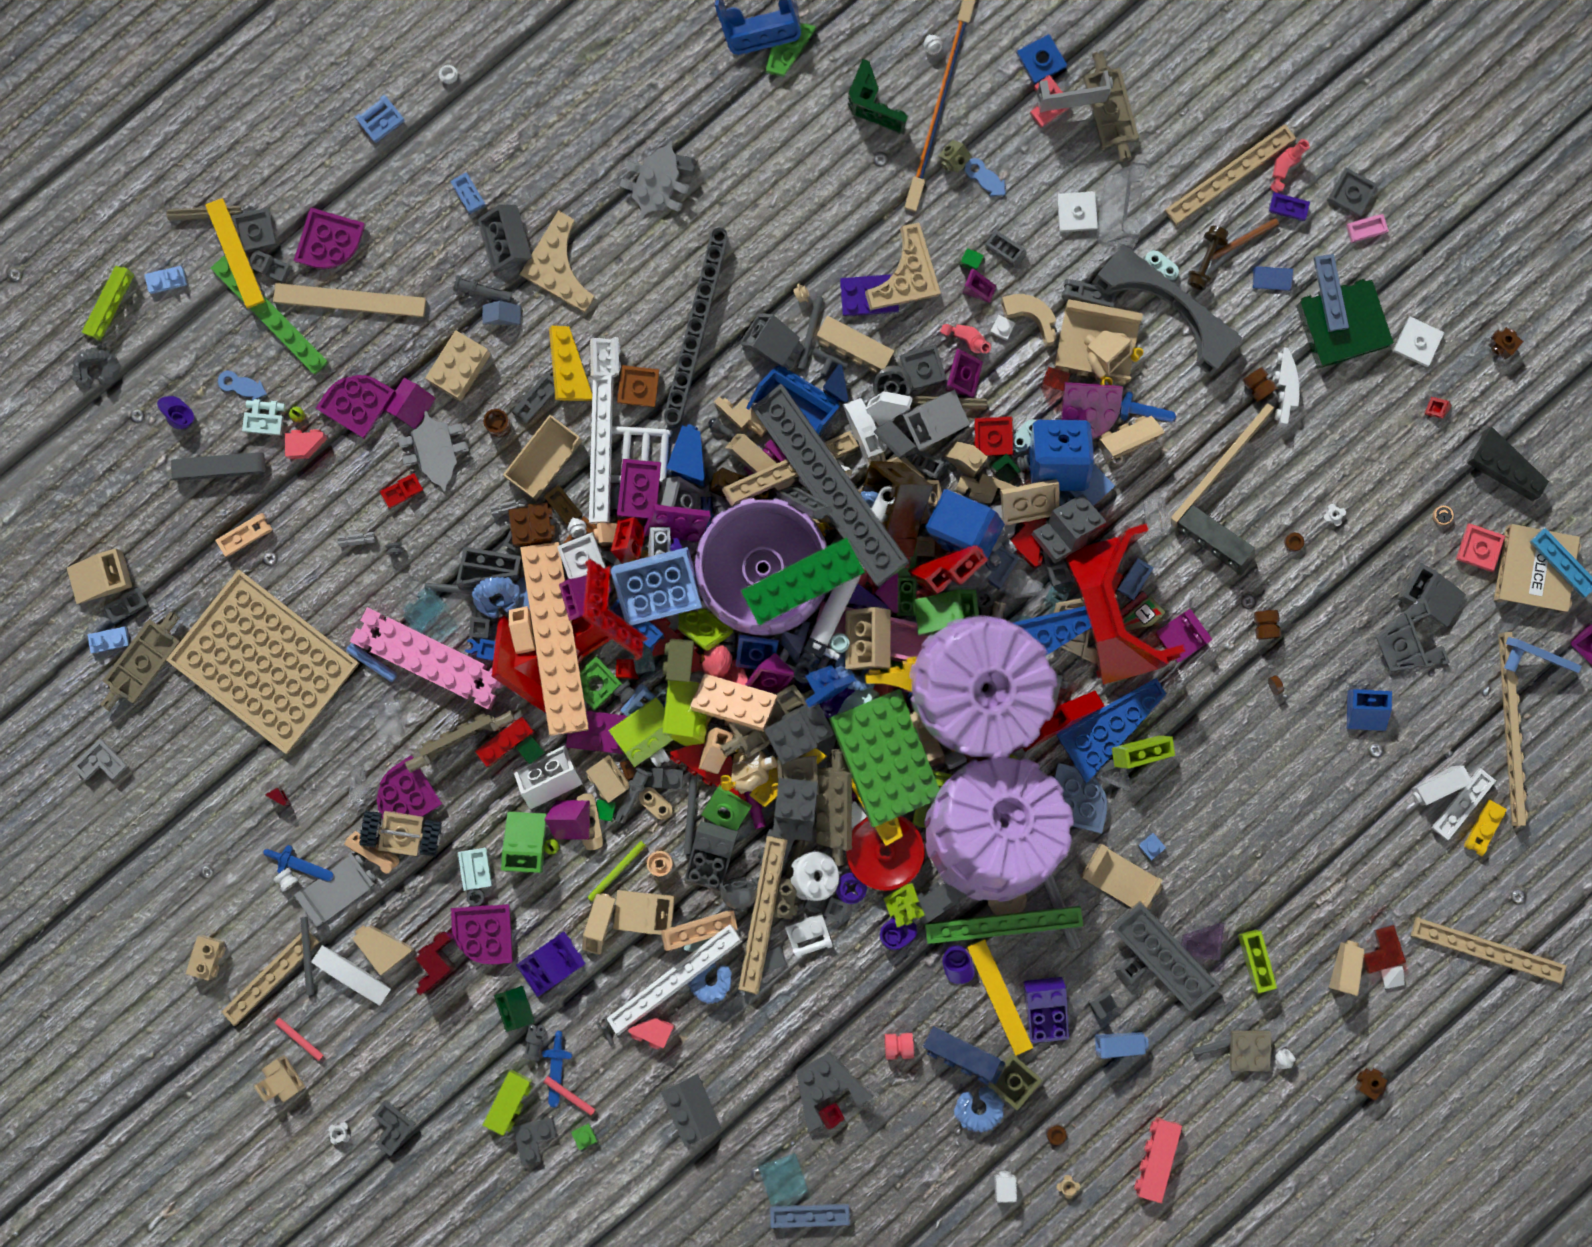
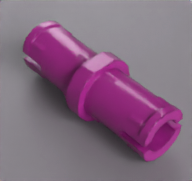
(755, 811)

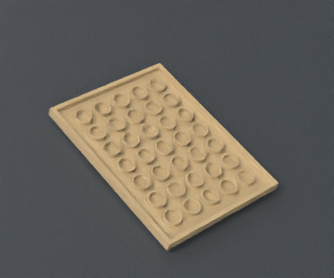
(262, 661)

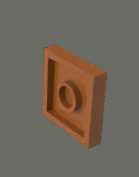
(638, 386)

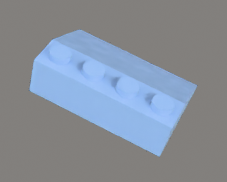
(656, 586)

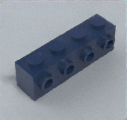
(963, 1055)

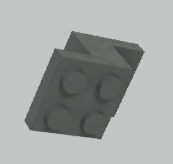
(1068, 528)
(798, 732)
(795, 809)

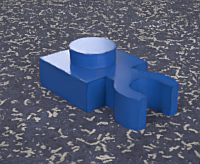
(484, 649)

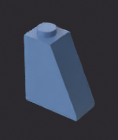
(1120, 1044)

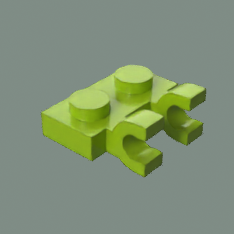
(901, 900)

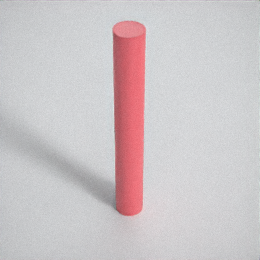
(1133, 604)
(299, 1039)
(569, 1095)

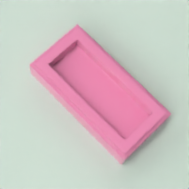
(1367, 228)

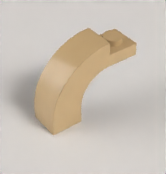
(1034, 308)
(929, 742)

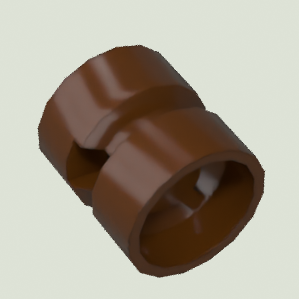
(1260, 384)
(497, 423)
(1267, 624)

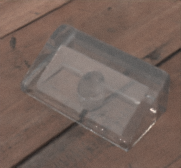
(1156, 517)

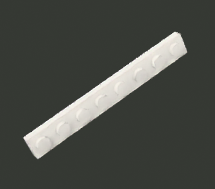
(601, 450)
(674, 979)

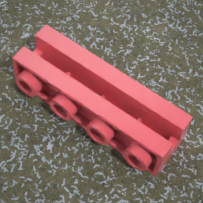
(1158, 1159)

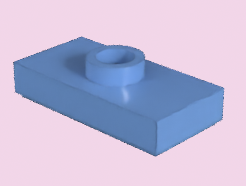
(468, 193)
(1135, 579)

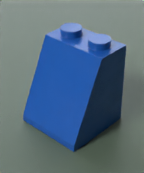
(687, 456)

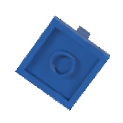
(826, 684)

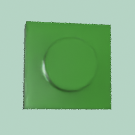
(584, 1136)

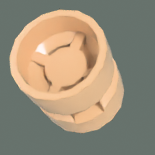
(660, 863)

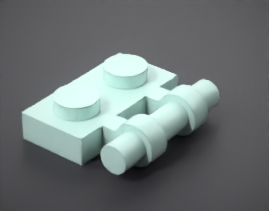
(263, 423)

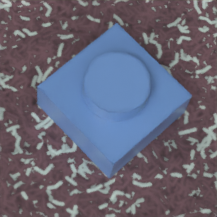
(1151, 846)

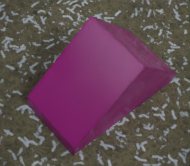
(979, 286)

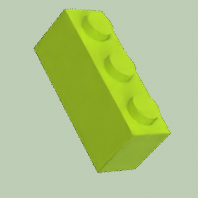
(1143, 751)
(1257, 961)
(508, 1102)

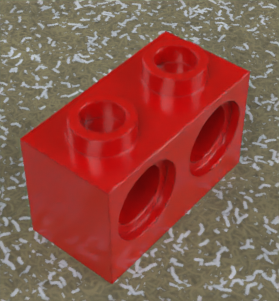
(628, 540)

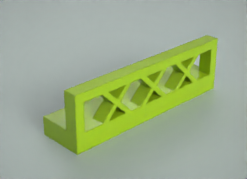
(108, 303)

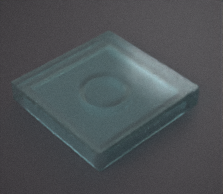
(783, 1178)

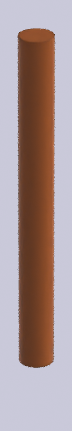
(1245, 238)

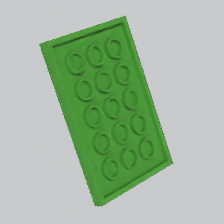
(885, 757)

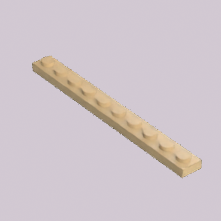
(1513, 737)

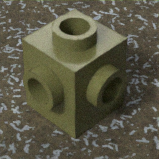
(954, 156)

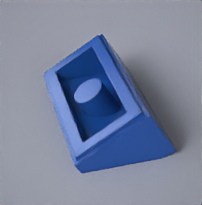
(1272, 278)

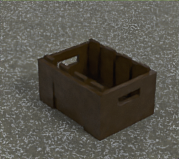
(909, 504)

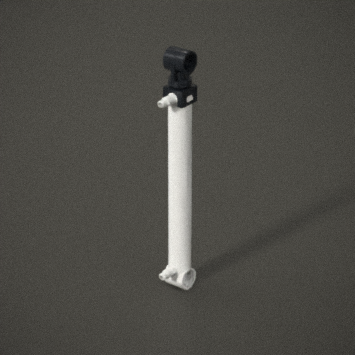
(833, 610)

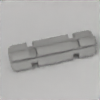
(498, 510)
(356, 539)

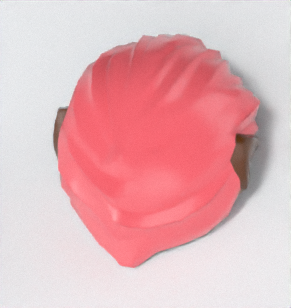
(716, 661)

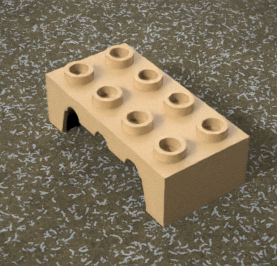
(542, 457)

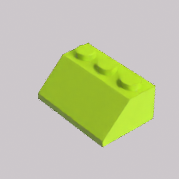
(679, 720)
(641, 732)

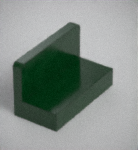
(514, 1008)

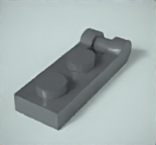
(1087, 293)
(535, 399)

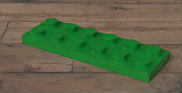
(802, 581)

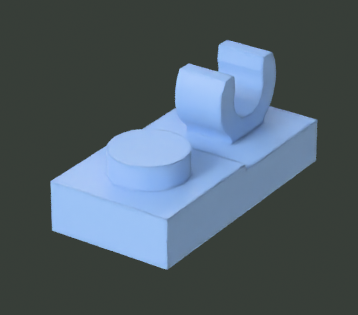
(165, 279)
(108, 640)

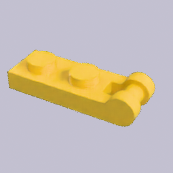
(1485, 827)

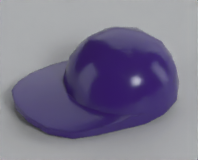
(176, 412)
(896, 938)
(958, 965)

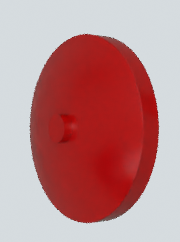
(882, 865)

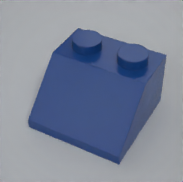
(754, 651)

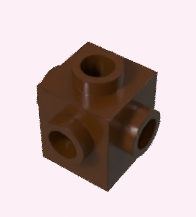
(1505, 342)
(1371, 1083)

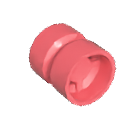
(899, 1046)

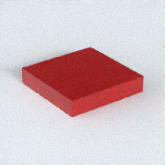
(994, 436)

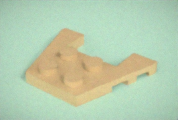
(1078, 644)

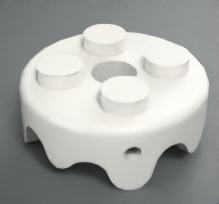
(804, 880)

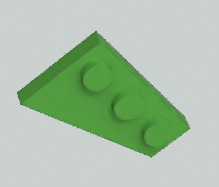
(784, 55)

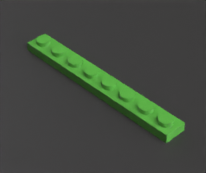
(276, 323)
(1004, 924)

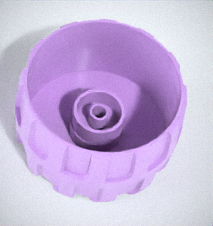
(736, 546)
(950, 680)
(967, 832)

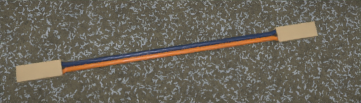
(918, 183)

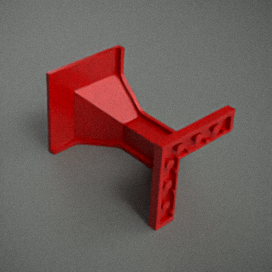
(590, 631)
(1117, 651)

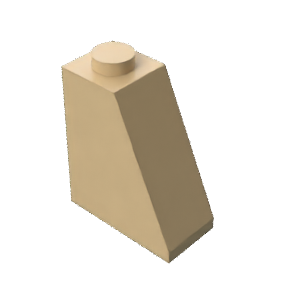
(966, 458)
(598, 923)
(381, 948)
(1347, 968)

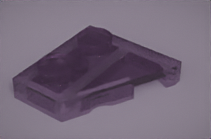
(1205, 941)

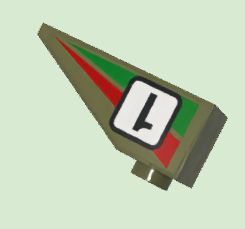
(1144, 615)

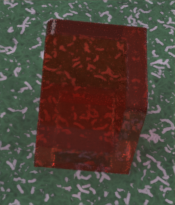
(1055, 379)

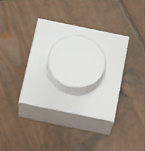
(1002, 327)

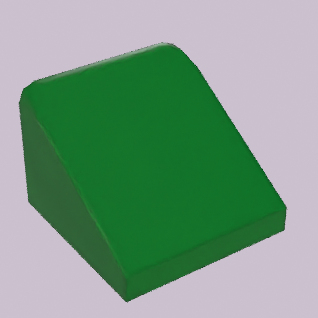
(971, 259)
(605, 810)

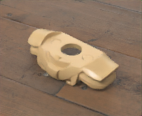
(595, 836)

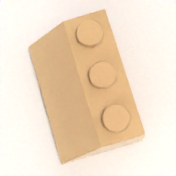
(1129, 438)
(868, 638)

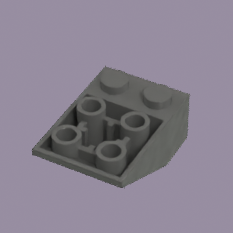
(1439, 593)
(710, 855)

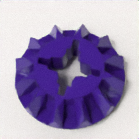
(850, 898)

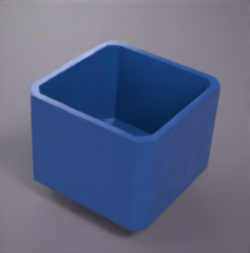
(1062, 453)
(964, 523)

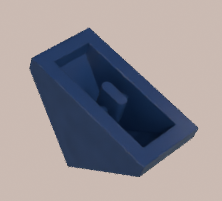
(836, 386)

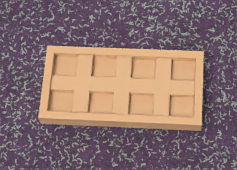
(734, 702)

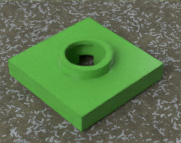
(610, 683)
(728, 800)

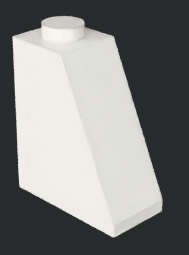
(1441, 785)

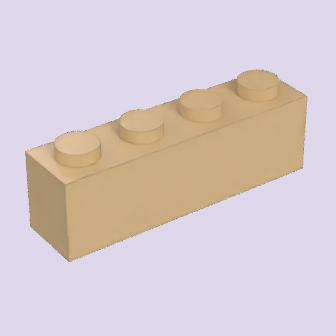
(854, 344)

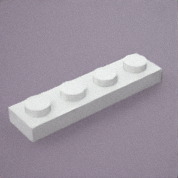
(1463, 804)

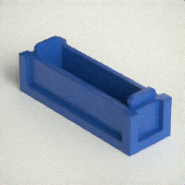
(645, 628)

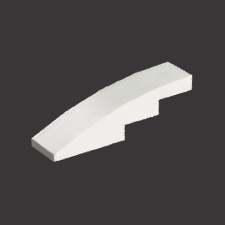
(351, 975)

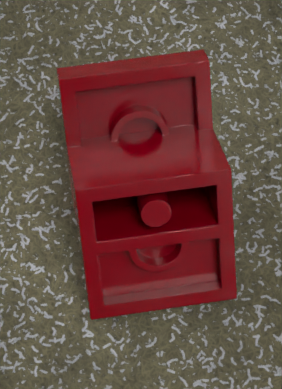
(434, 962)

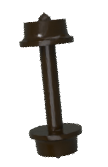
(1216, 236)

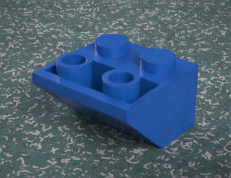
(1368, 709)

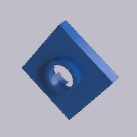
(1036, 70)

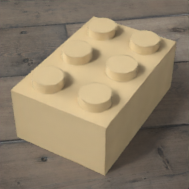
(458, 366)

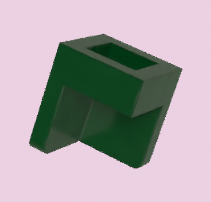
(1005, 469)
(530, 749)

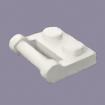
(805, 930)

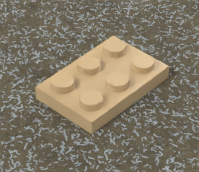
(1029, 502)

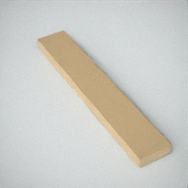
(267, 980)

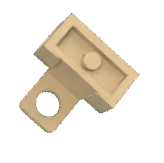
(280, 1080)

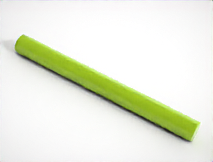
(616, 871)

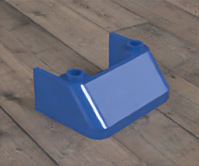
(759, 31)
(812, 401)

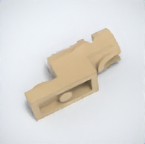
(741, 415)
(983, 490)

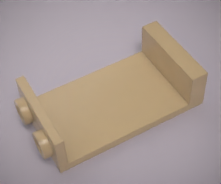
(1121, 878)

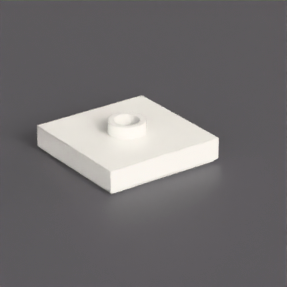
(1077, 211)
(1418, 341)
(577, 552)

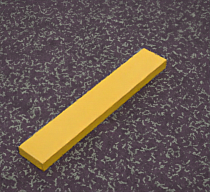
(235, 253)
(1000, 997)

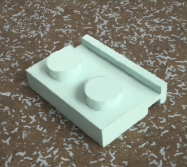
(475, 868)

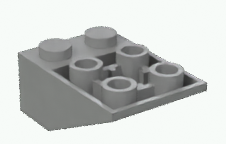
(936, 419)

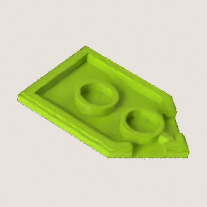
(703, 628)

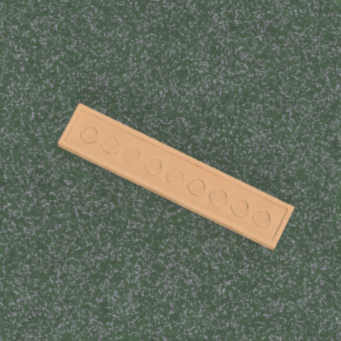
(553, 640)

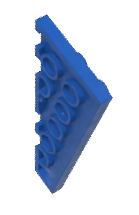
(1056, 628)
(1092, 738)

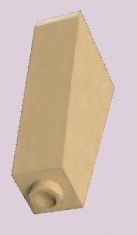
(752, 456)

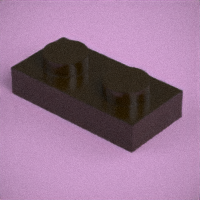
(563, 505)

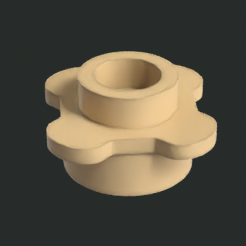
(801, 293)
(1063, 1186)

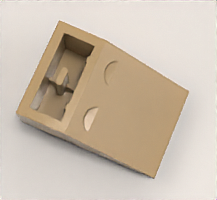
(99, 576)
(643, 912)

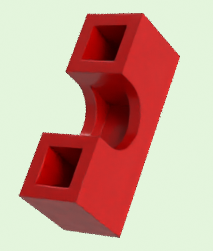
(504, 741)

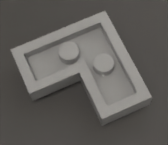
(98, 756)

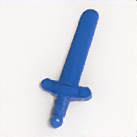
(1128, 406)
(285, 859)
(557, 1056)

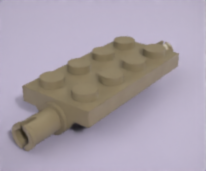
(1114, 117)
(141, 661)
(448, 739)
(754, 740)
(834, 808)

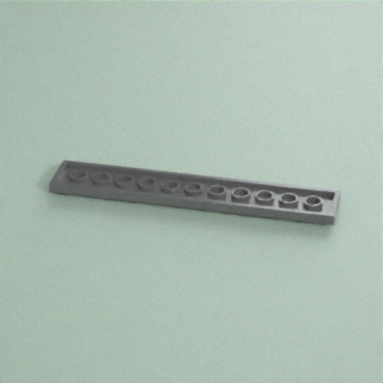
(830, 484)

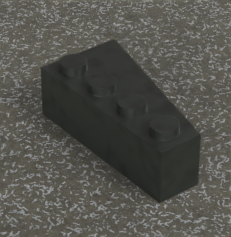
(1506, 465)
(1217, 539)

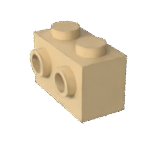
(608, 779)
(205, 957)

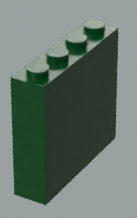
(1366, 322)

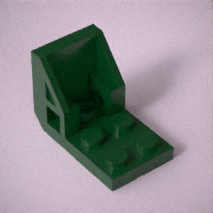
(863, 101)

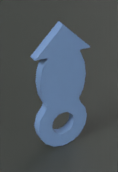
(986, 178)
(242, 385)

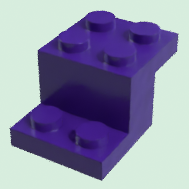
(550, 964)

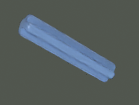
(371, 662)

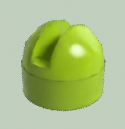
(293, 417)
(555, 845)

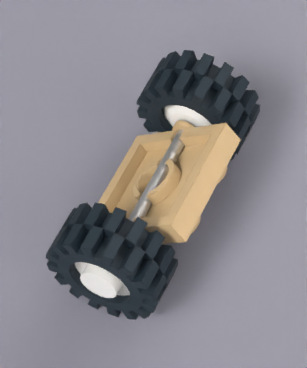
(400, 833)

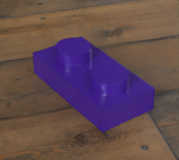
(1289, 206)

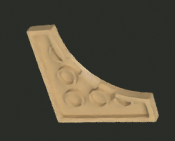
(551, 268)
(913, 277)

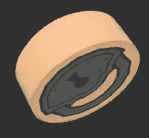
(1443, 515)

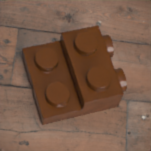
(531, 525)

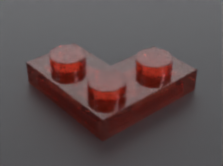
(1389, 951)

